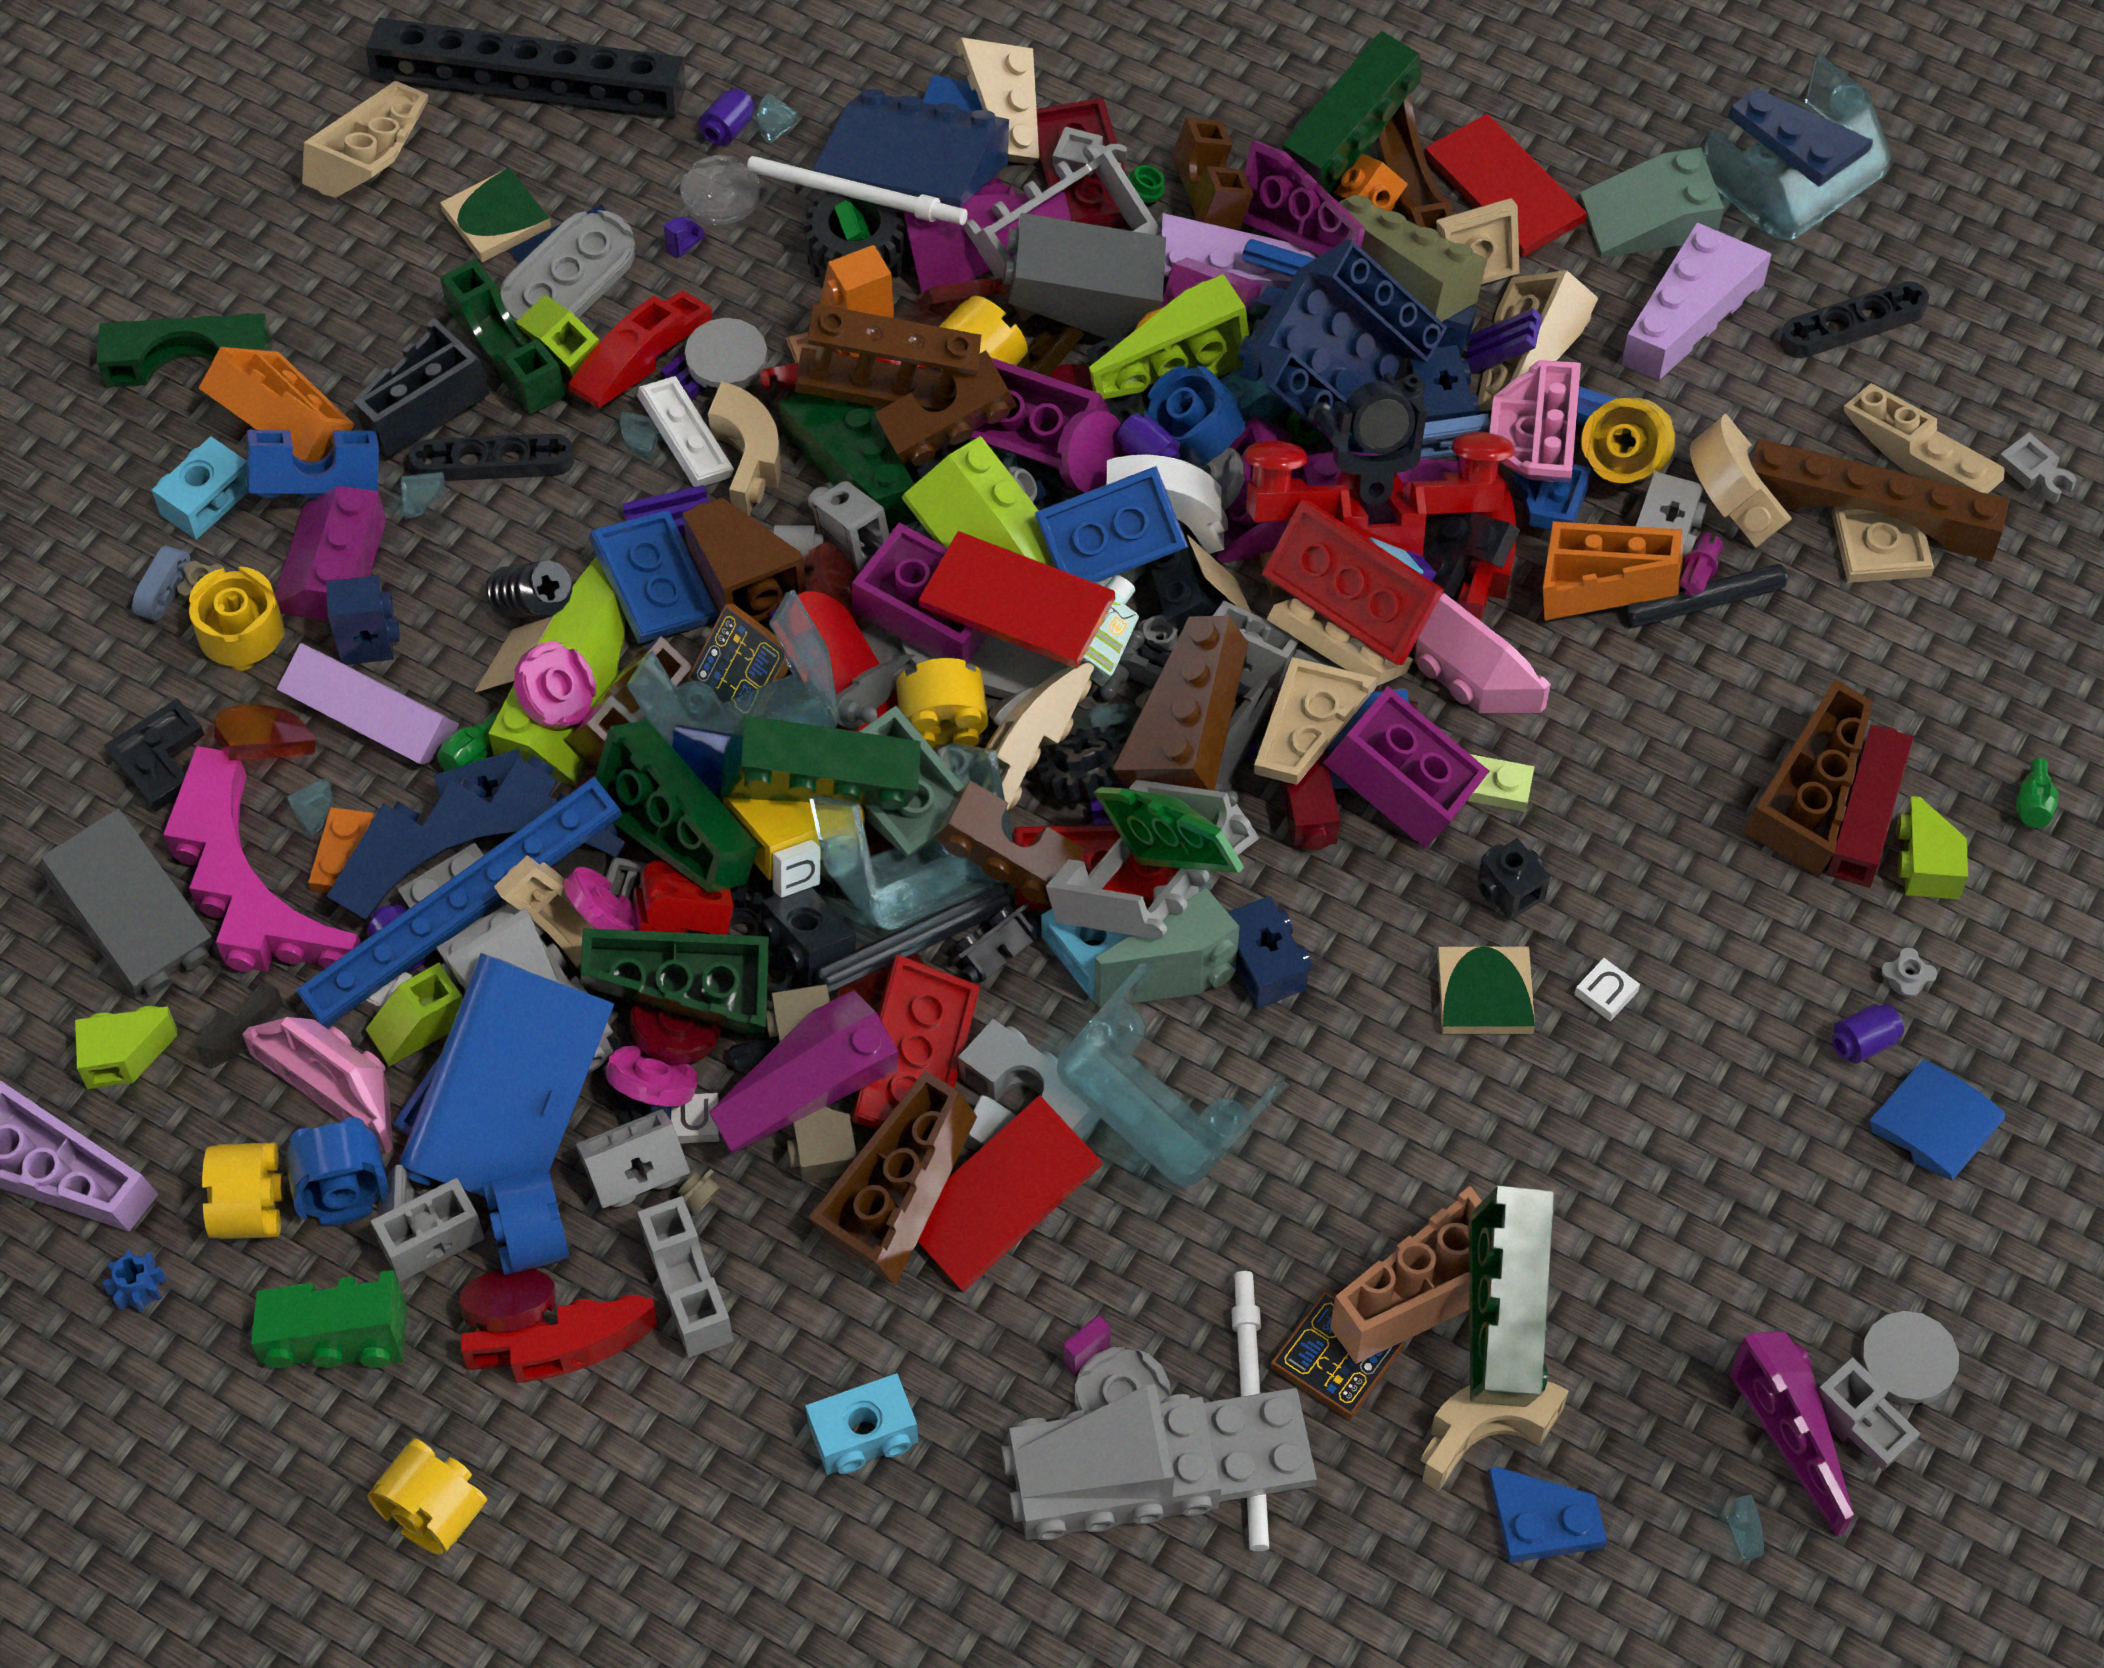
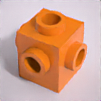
(1372, 180)

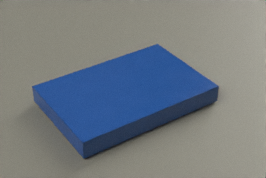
(1112, 527)
(653, 576)

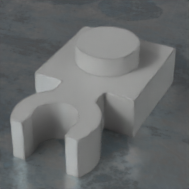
(1071, 148)
(2034, 464)

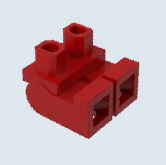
(677, 904)

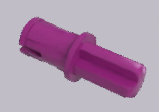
(1700, 564)

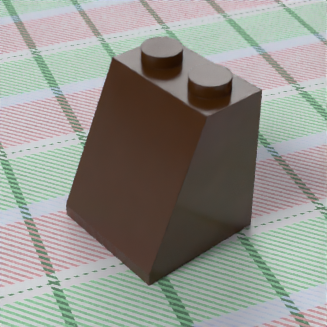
(741, 559)

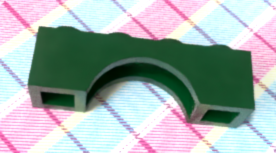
(136, 349)
(521, 364)

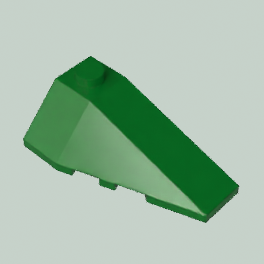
(1167, 831)

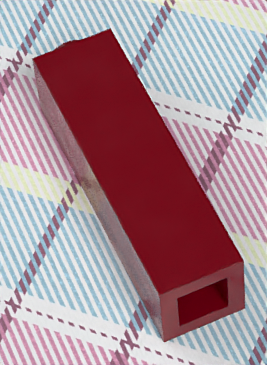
(1310, 805)
(1870, 805)

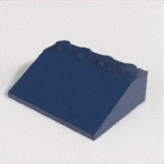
(916, 147)

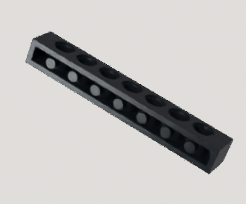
(526, 67)
(1178, 576)

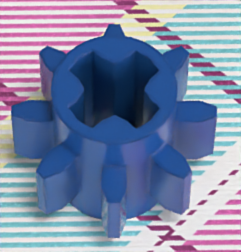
(131, 1268)

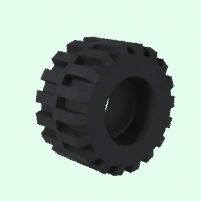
(828, 242)

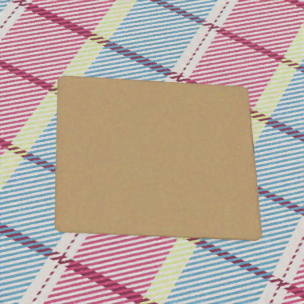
(1219, 576)
(517, 643)

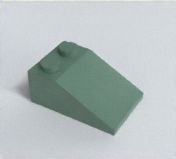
(1653, 204)
(917, 823)
(1190, 956)

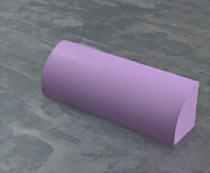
(365, 705)

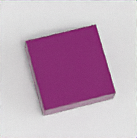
(1086, 1343)

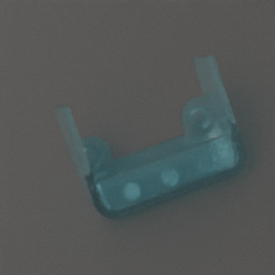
(1776, 192)
(802, 697)
(889, 885)
(1139, 1105)

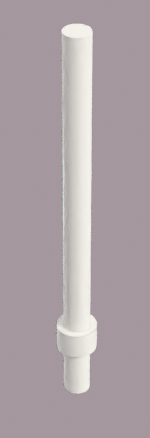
(924, 206)
(1246, 1323)

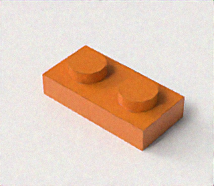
(339, 840)

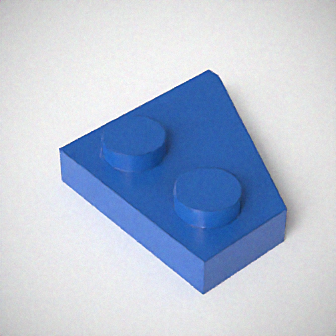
(1554, 501)
(1544, 1517)

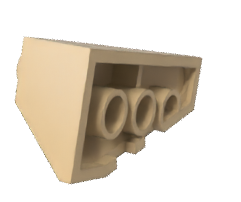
(362, 140)
(1565, 313)

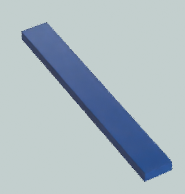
(455, 904)

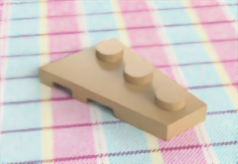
(1006, 87)
(1333, 641)
(1308, 716)

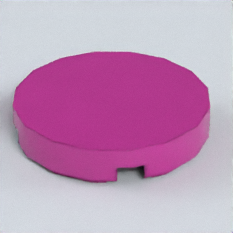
(554, 685)
(595, 902)
(650, 1079)

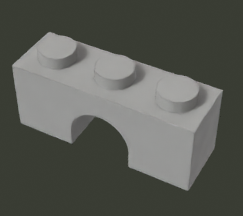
(1005, 1060)
(685, 1277)

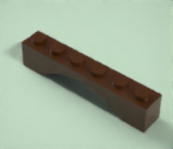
(1402, 152)
(1953, 515)

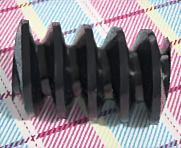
(529, 590)

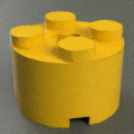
(984, 318)
(1610, 456)
(235, 617)
(944, 701)
(242, 1191)
(427, 1497)

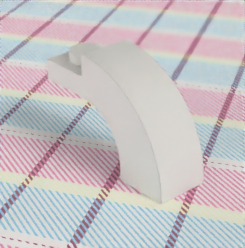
(1190, 490)

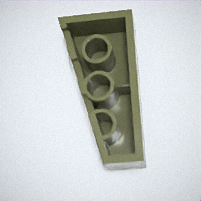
(1431, 268)

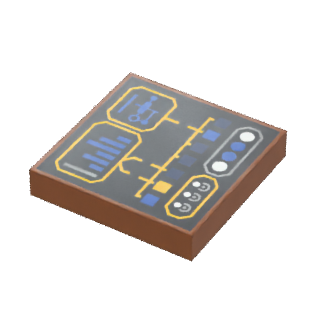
(739, 656)
(1323, 1368)

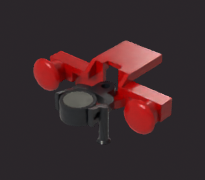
(1380, 423)

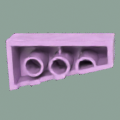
(1220, 249)
(1696, 293)
(65, 1169)

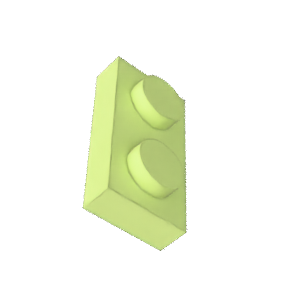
(1505, 784)

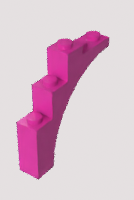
(256, 922)

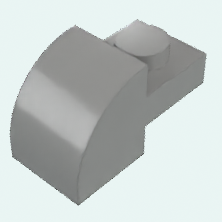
(1858, 1411)

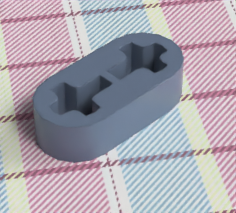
(160, 583)

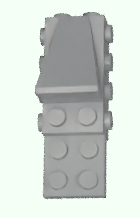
(498, 933)
(1154, 1459)

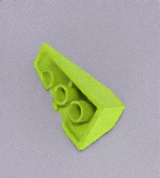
(1194, 329)

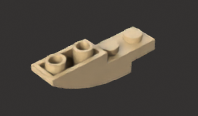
(1915, 445)
(1037, 720)

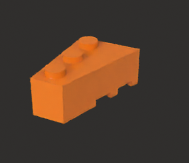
(859, 284)
(275, 396)
(1609, 567)

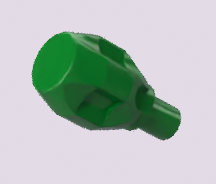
(466, 745)
(2037, 796)

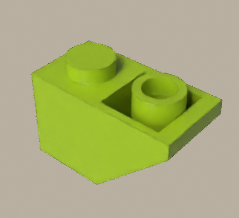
(559, 332)
(1933, 853)
(415, 1015)
(121, 1045)

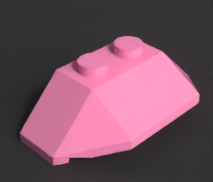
(1539, 420)
(1477, 663)
(326, 1070)

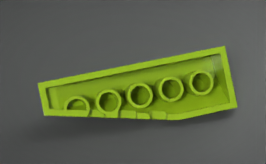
(980, 498)
(595, 629)

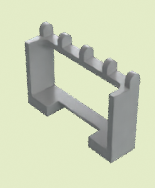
(1110, 175)
(1079, 897)

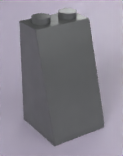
(1084, 273)
(127, 904)

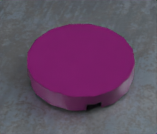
(1085, 448)

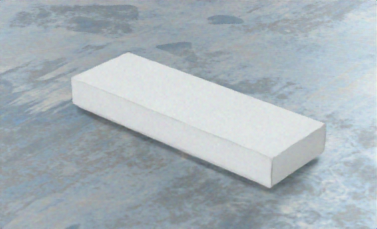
(685, 432)

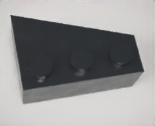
(422, 390)

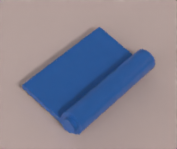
(505, 1078)

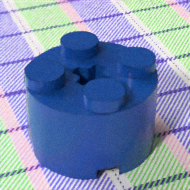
(1196, 412)
(336, 1172)
(526, 1221)

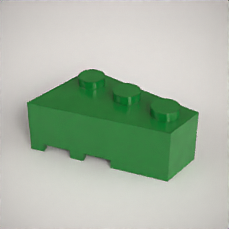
(331, 1325)

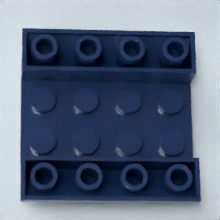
(1341, 329)

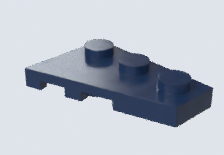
(1798, 136)

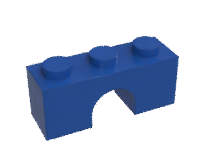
(278, 471)

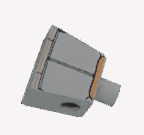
(850, 522)

